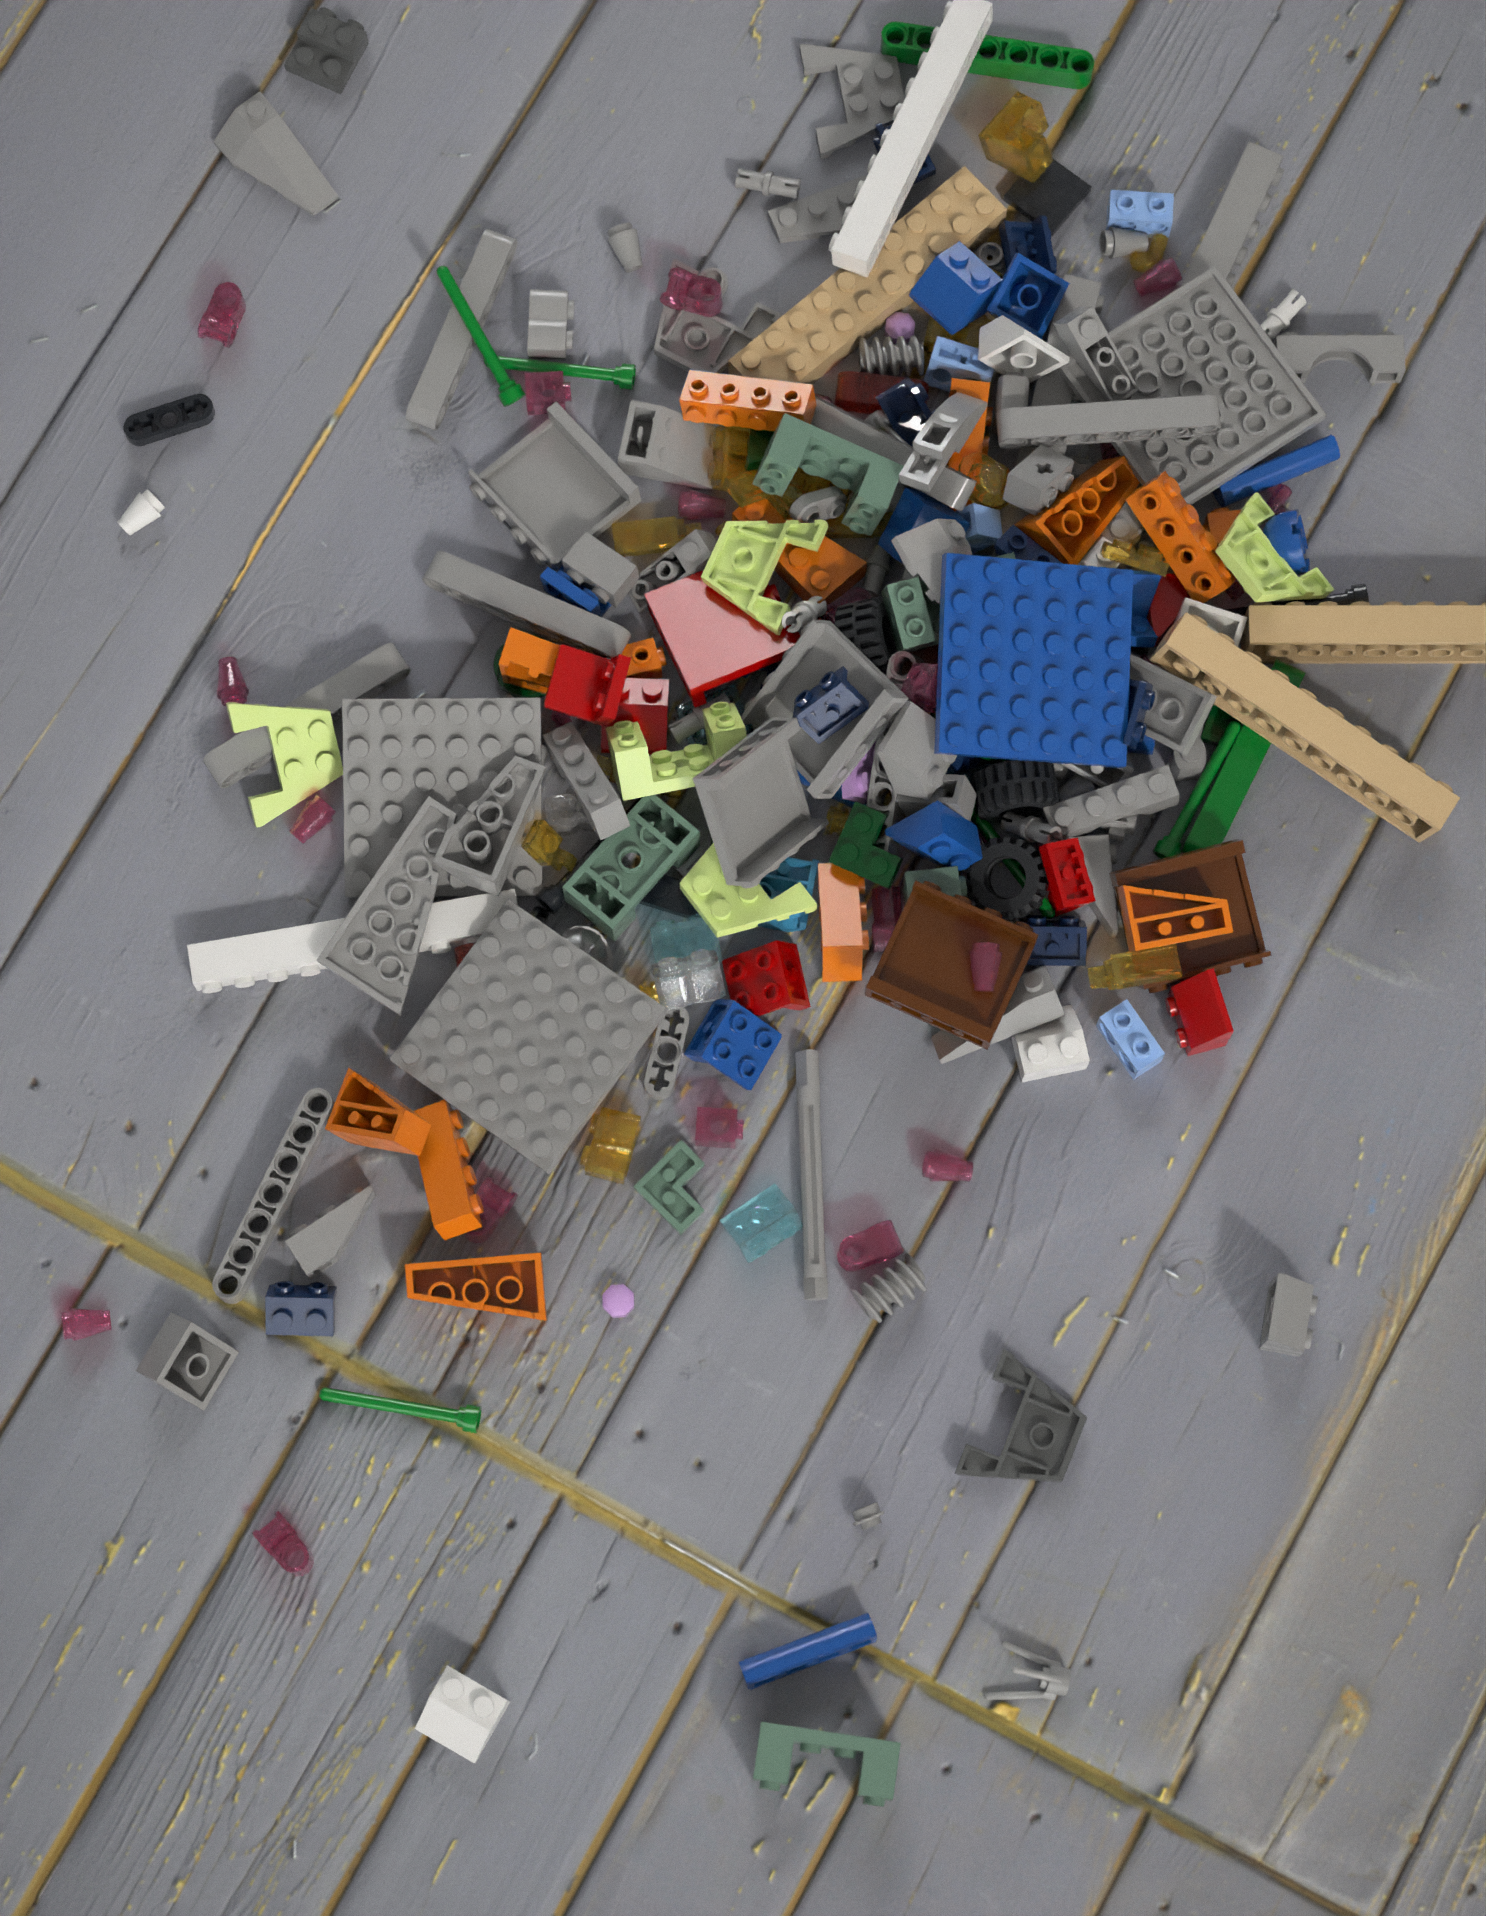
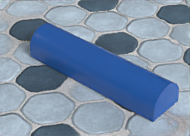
(1278, 470)
(808, 1651)

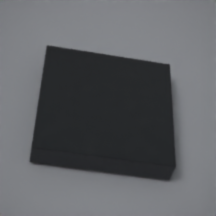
(1053, 194)

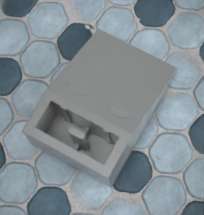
(665, 446)

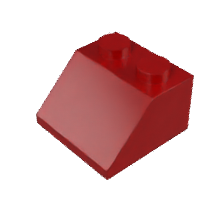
(645, 703)
(1199, 1013)

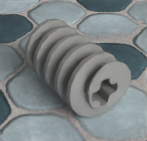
(891, 356)
(890, 1288)

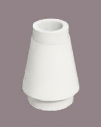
(141, 512)

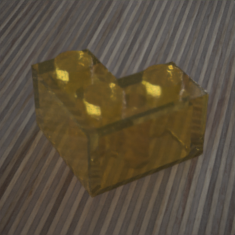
(1016, 138)

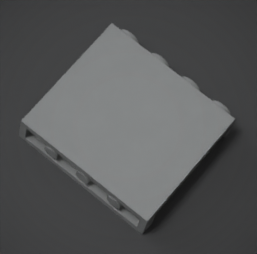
(555, 488)
(817, 652)
(756, 804)

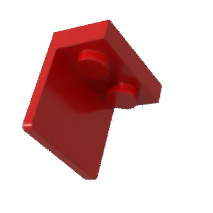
(586, 685)
(1066, 876)
(767, 978)

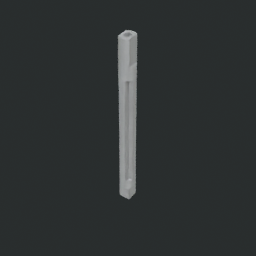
(811, 1174)

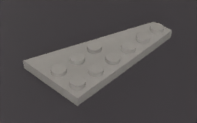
(386, 925)

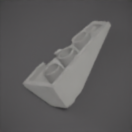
(266, 148)
(923, 550)
(488, 835)
(1030, 1006)

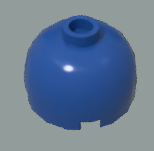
(1289, 539)

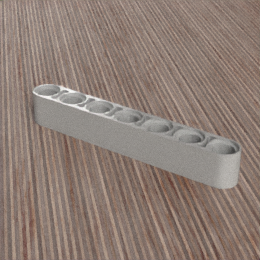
(454, 341)
(1108, 421)
(950, 488)
(525, 606)
(360, 680)
(879, 780)
(273, 1212)

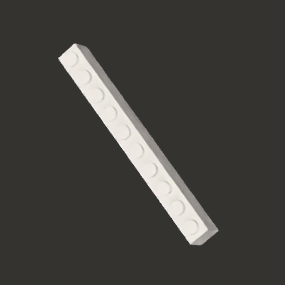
(911, 135)
(297, 948)

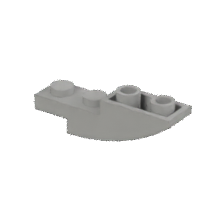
(940, 438)

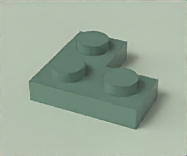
(664, 1185)

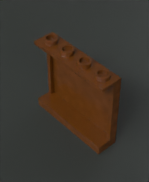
(1213, 873)
(929, 964)

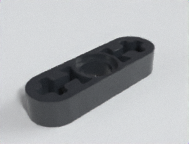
(150, 436)

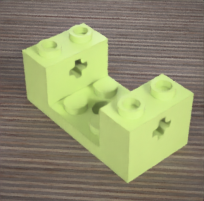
(668, 771)

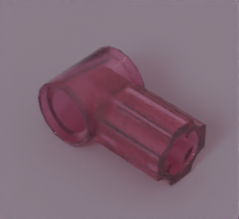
(886, 913)

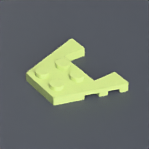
(746, 560)
(1258, 565)
(302, 750)
(734, 908)

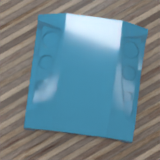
(787, 875)

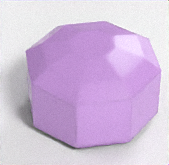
(899, 325)
(618, 1301)

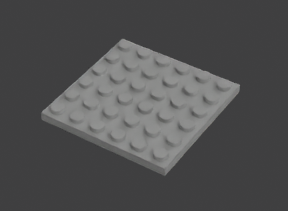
(1206, 345)
(433, 748)
(528, 1036)

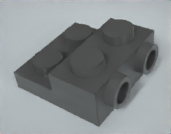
(327, 49)

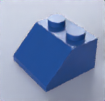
(956, 288)
(1028, 295)
(913, 511)
(939, 836)

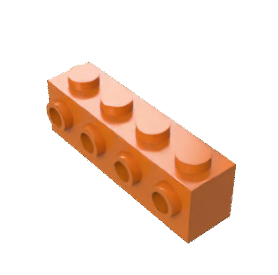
(744, 400)
(1180, 537)
(447, 1174)

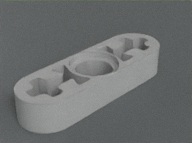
(669, 1077)

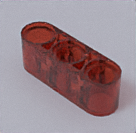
(858, 390)

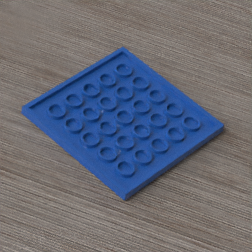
(1033, 661)

